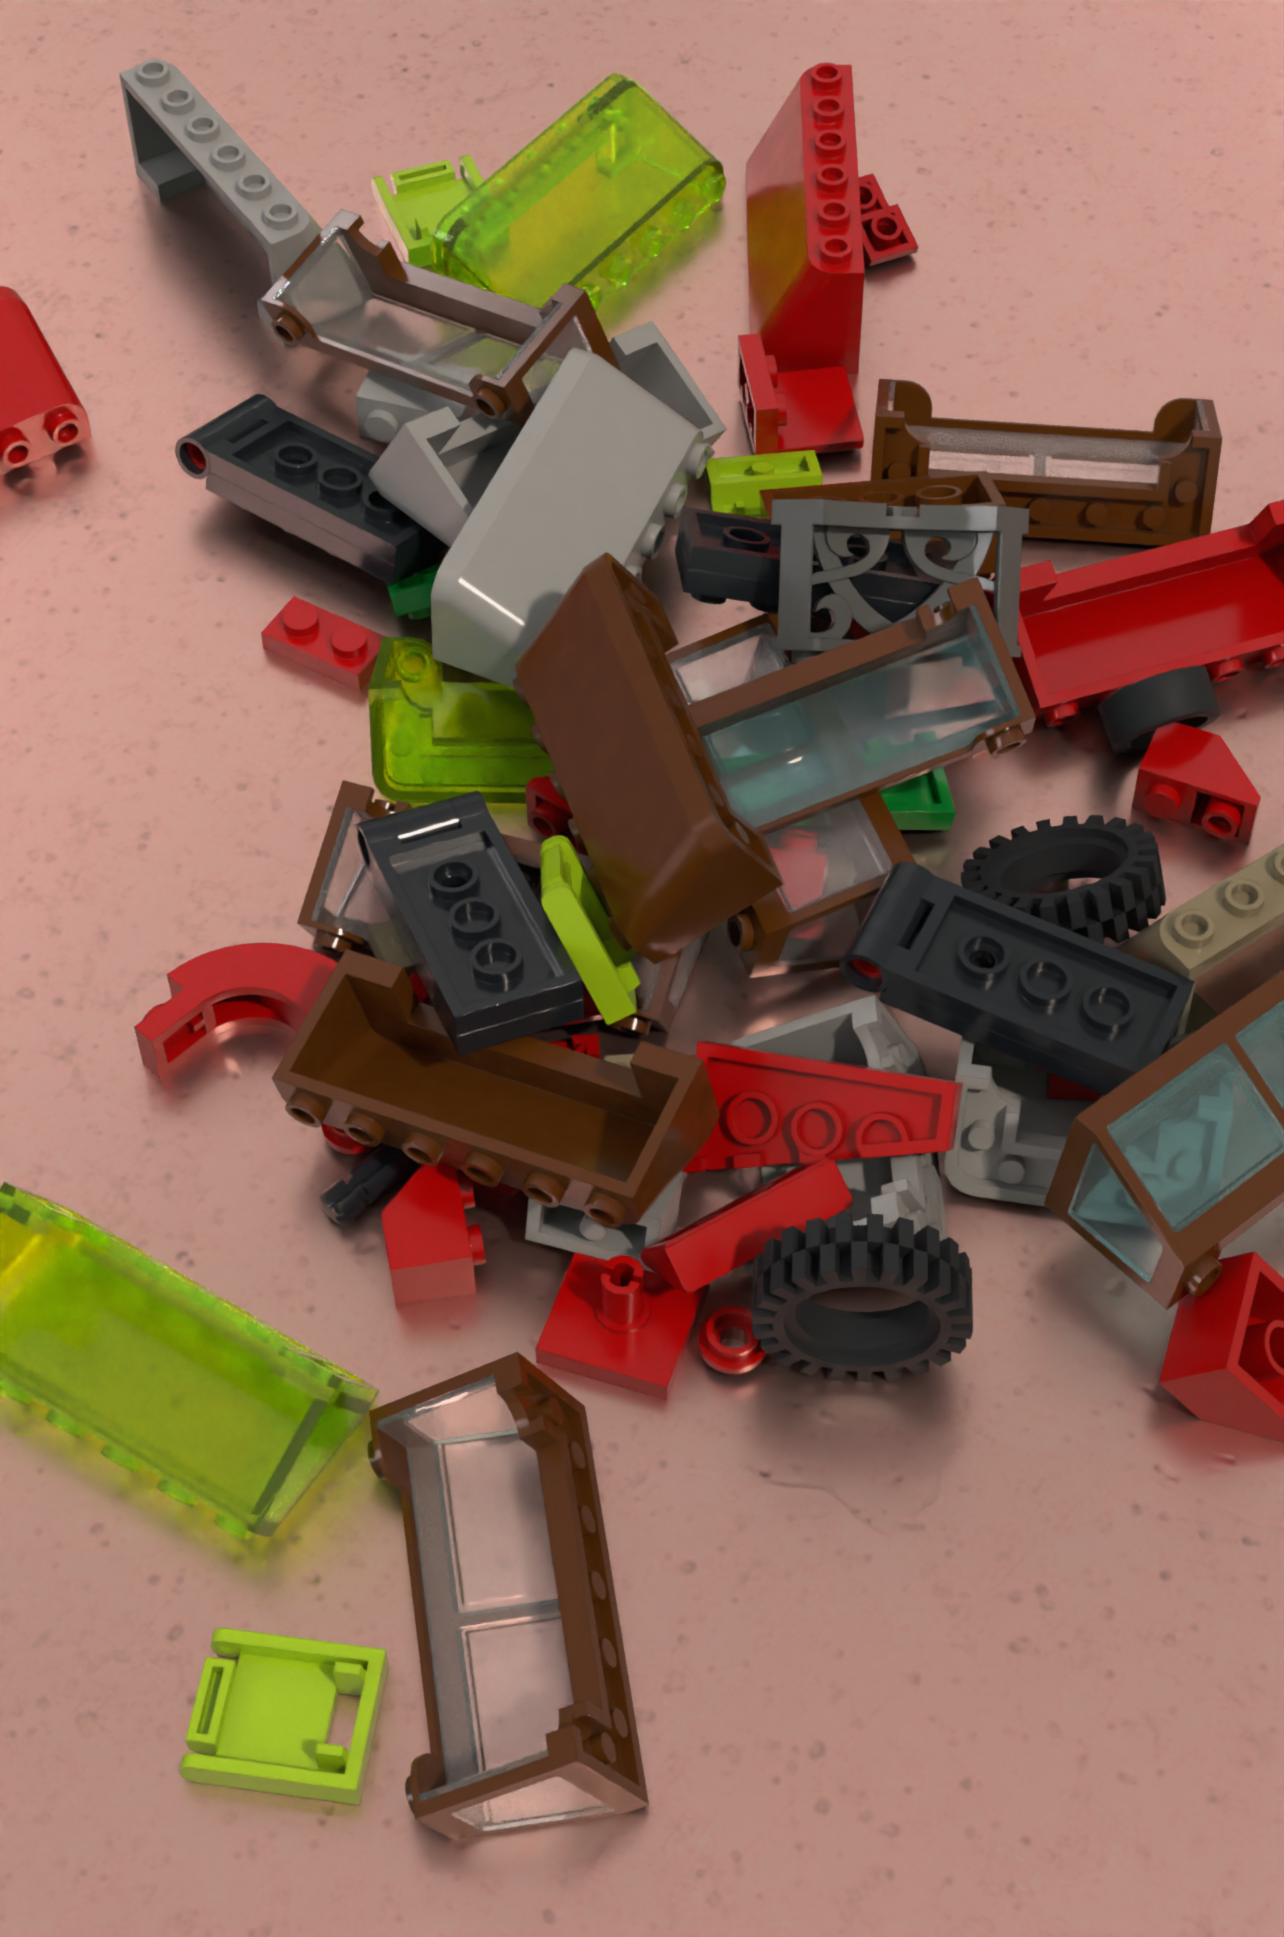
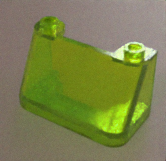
(446, 736)

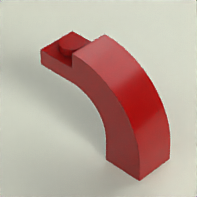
(231, 990)

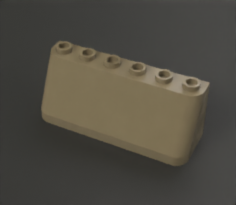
(1214, 929)

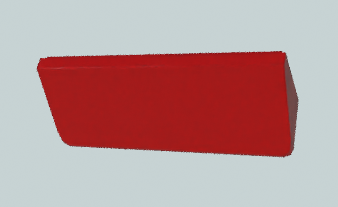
(742, 1227)

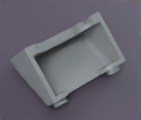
(868, 1037)
(1008, 1127)

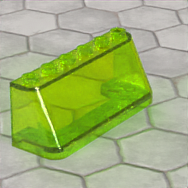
(581, 201)
(165, 1369)

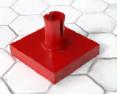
(619, 1325)

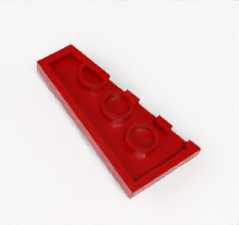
(814, 1109)

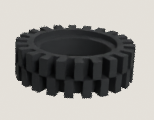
(1116, 853)
(862, 1258)

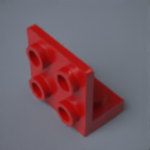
(795, 407)

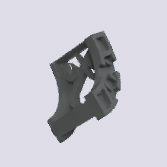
(830, 523)

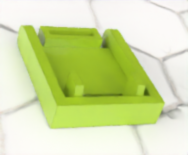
(421, 201)
(584, 931)
(275, 1714)

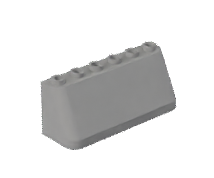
(187, 144)
(443, 465)
(583, 479)

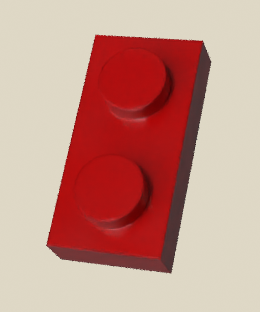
(323, 643)

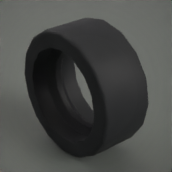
(1165, 698)

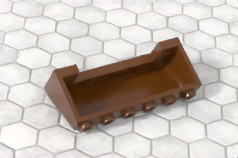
(636, 768)
(501, 1114)

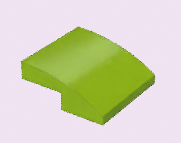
(736, 480)

